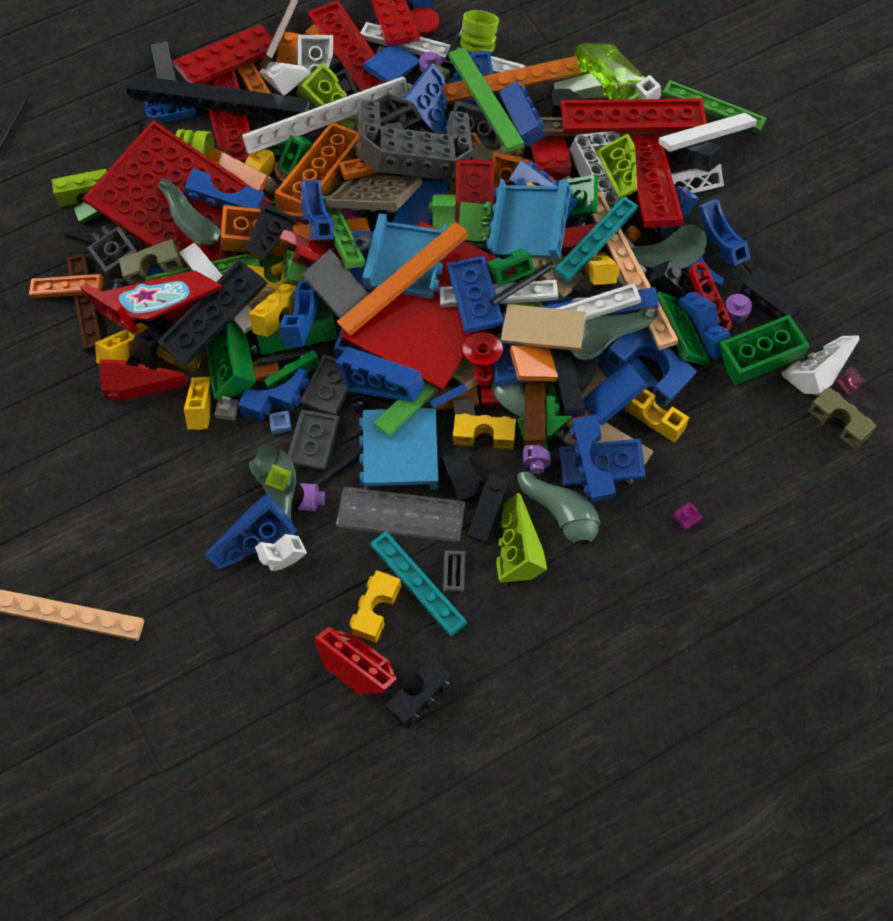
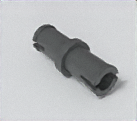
(359, 241)

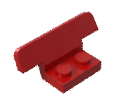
(306, 251)

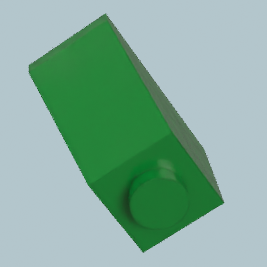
(294, 151)

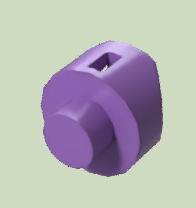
(429, 58)
(738, 306)
(538, 461)
(312, 497)

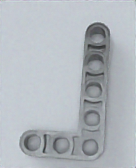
(588, 163)

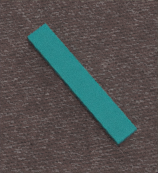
(595, 239)
(418, 584)

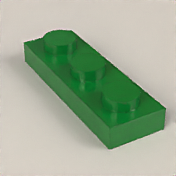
(307, 362)

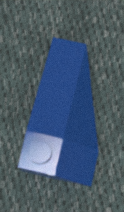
(260, 523)

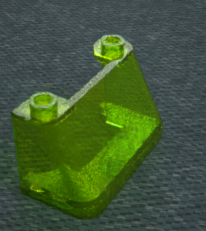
(609, 68)

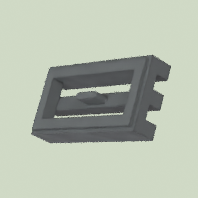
(454, 588)

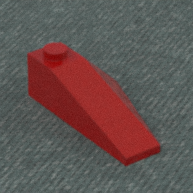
(129, 382)

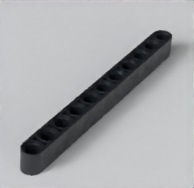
(216, 98)

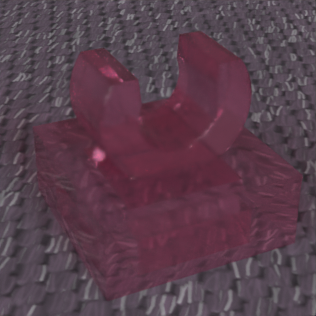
(851, 380)

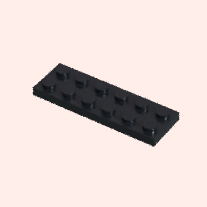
(212, 313)

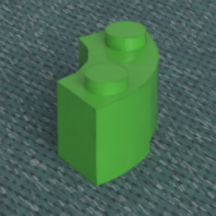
(443, 210)
(292, 269)

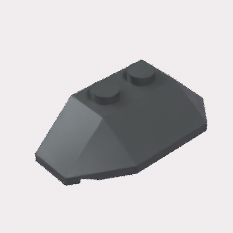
(394, 110)

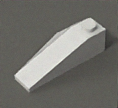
(314, 51)
(284, 76)
(585, 86)
(822, 367)

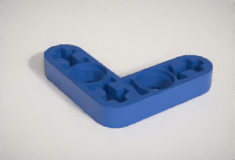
(158, 108)

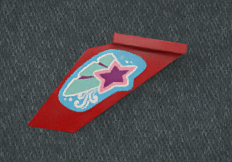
(149, 298)

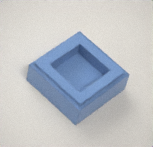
(280, 422)

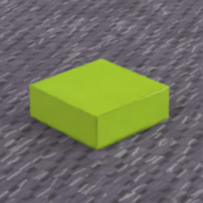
(278, 477)

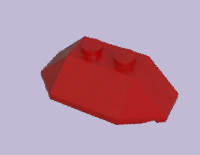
(354, 662)

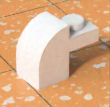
(647, 89)
(282, 553)

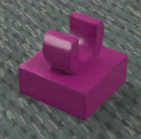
(687, 516)

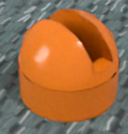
(632, 233)

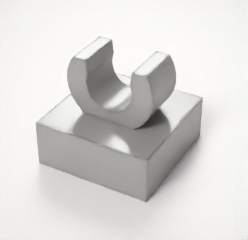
(226, 408)

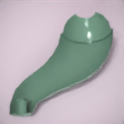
(187, 219)
(681, 248)
(605, 329)
(513, 399)
(261, 466)
(572, 510)

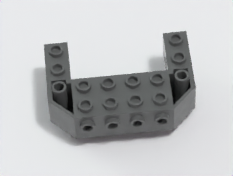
(412, 151)

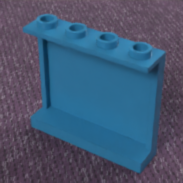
(529, 220)
(392, 248)
(405, 456)

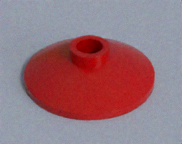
(485, 343)

